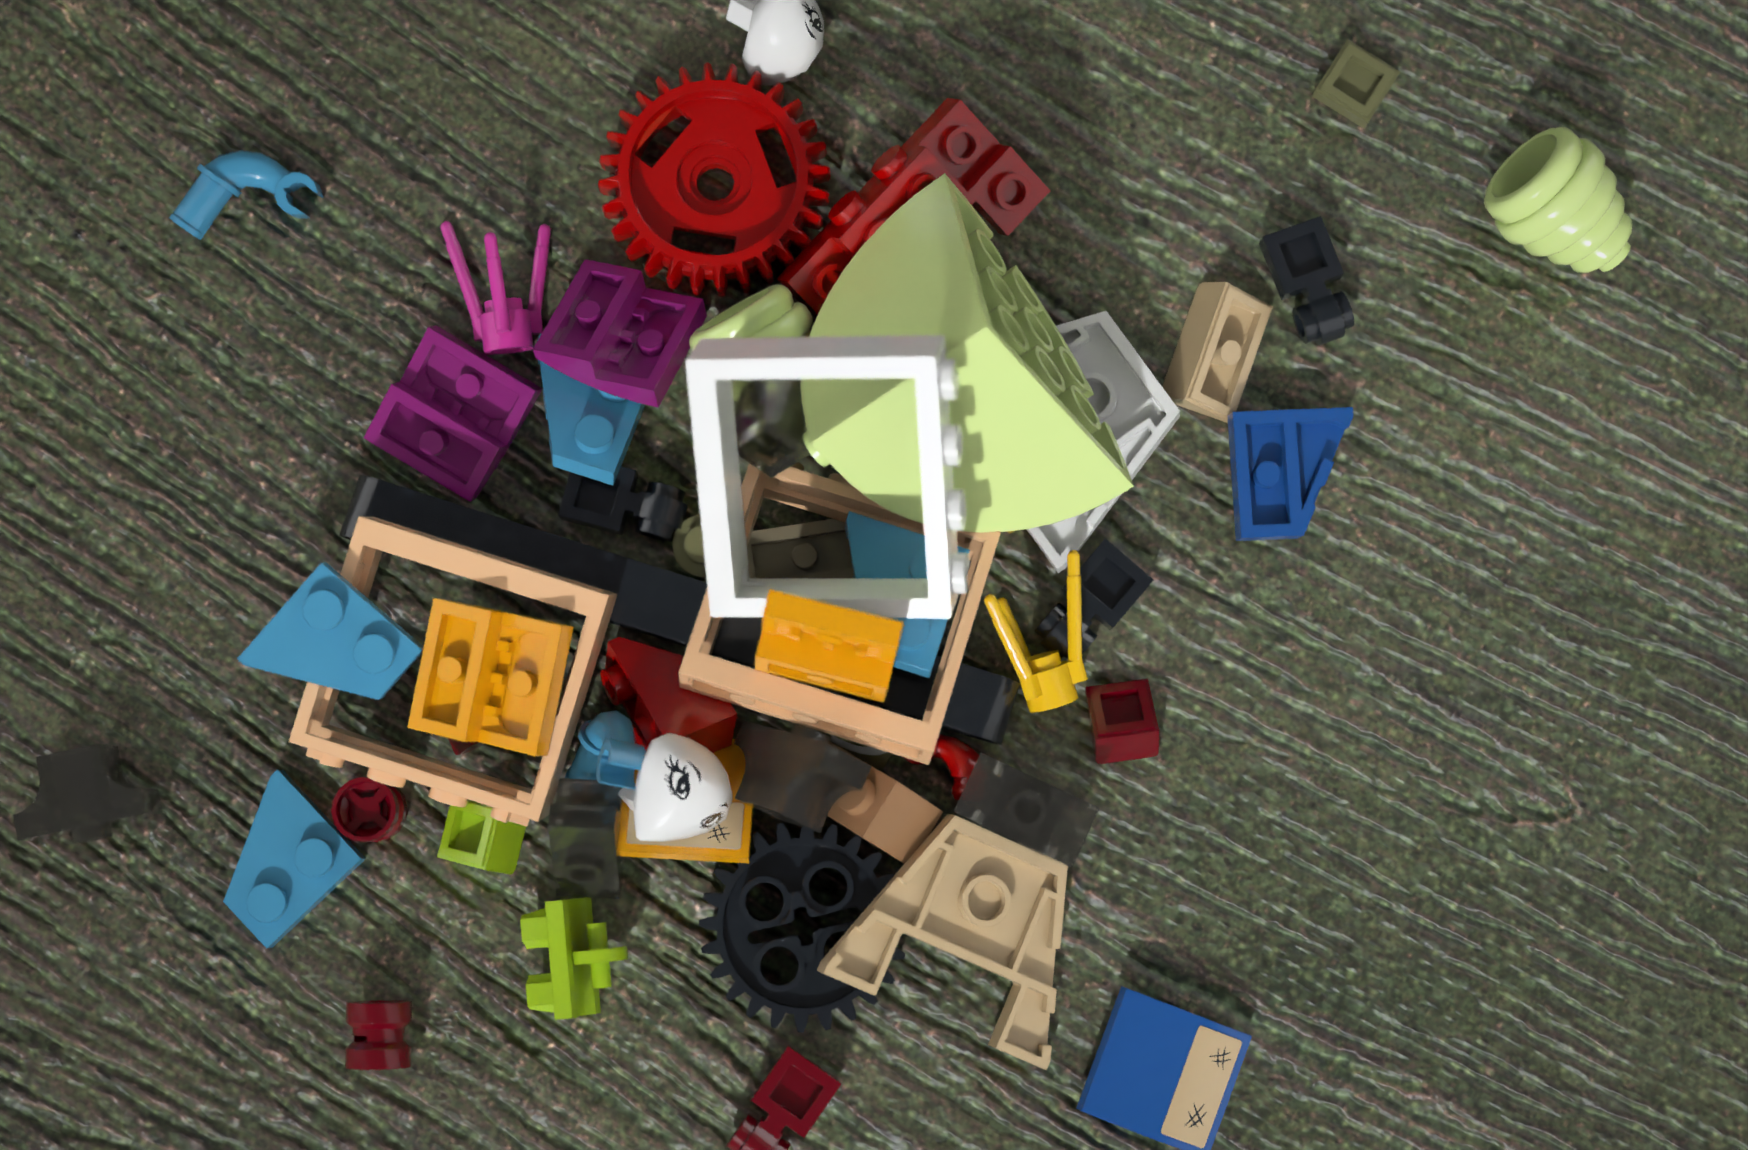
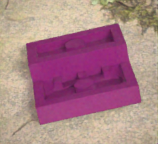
(620, 333)
(452, 413)

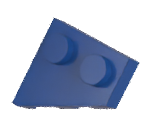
(1280, 467)

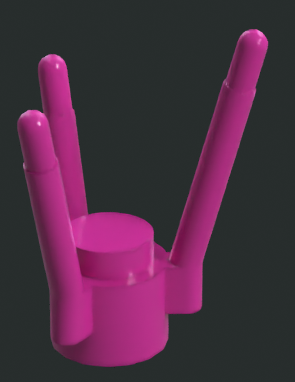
(505, 324)

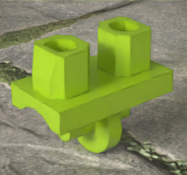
(576, 955)

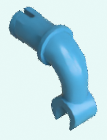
(229, 175)
(607, 751)

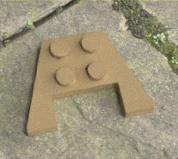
(980, 903)

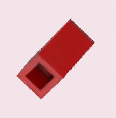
(650, 691)

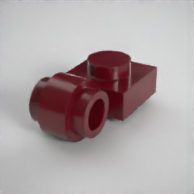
(793, 1096)

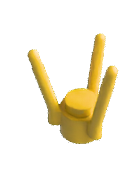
(1044, 677)

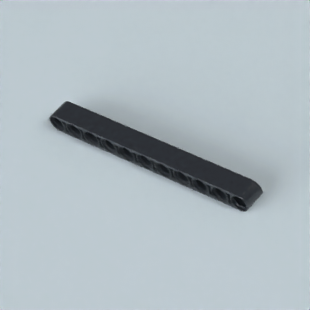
(664, 601)

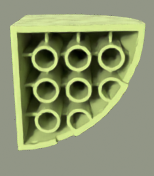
(1021, 399)

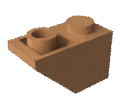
(886, 814)

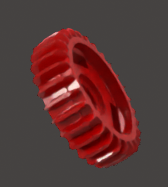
(719, 136)

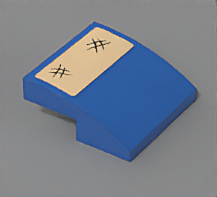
(1163, 1072)

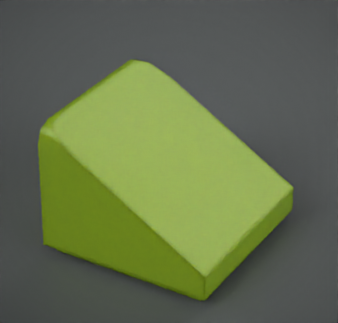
(480, 840)

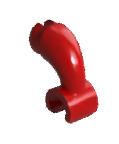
(959, 759)

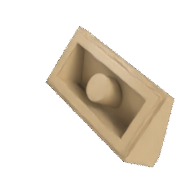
(1216, 349)

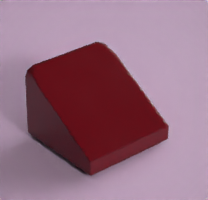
(1122, 721)

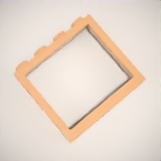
(816, 707)
(448, 781)

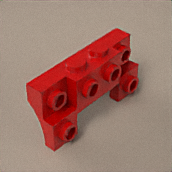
(948, 143)

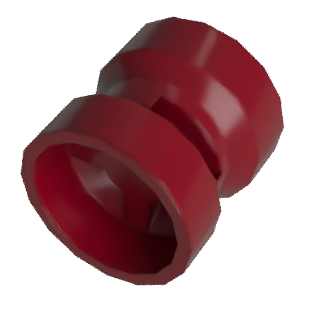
(359, 804)
(378, 1034)

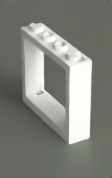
(718, 472)

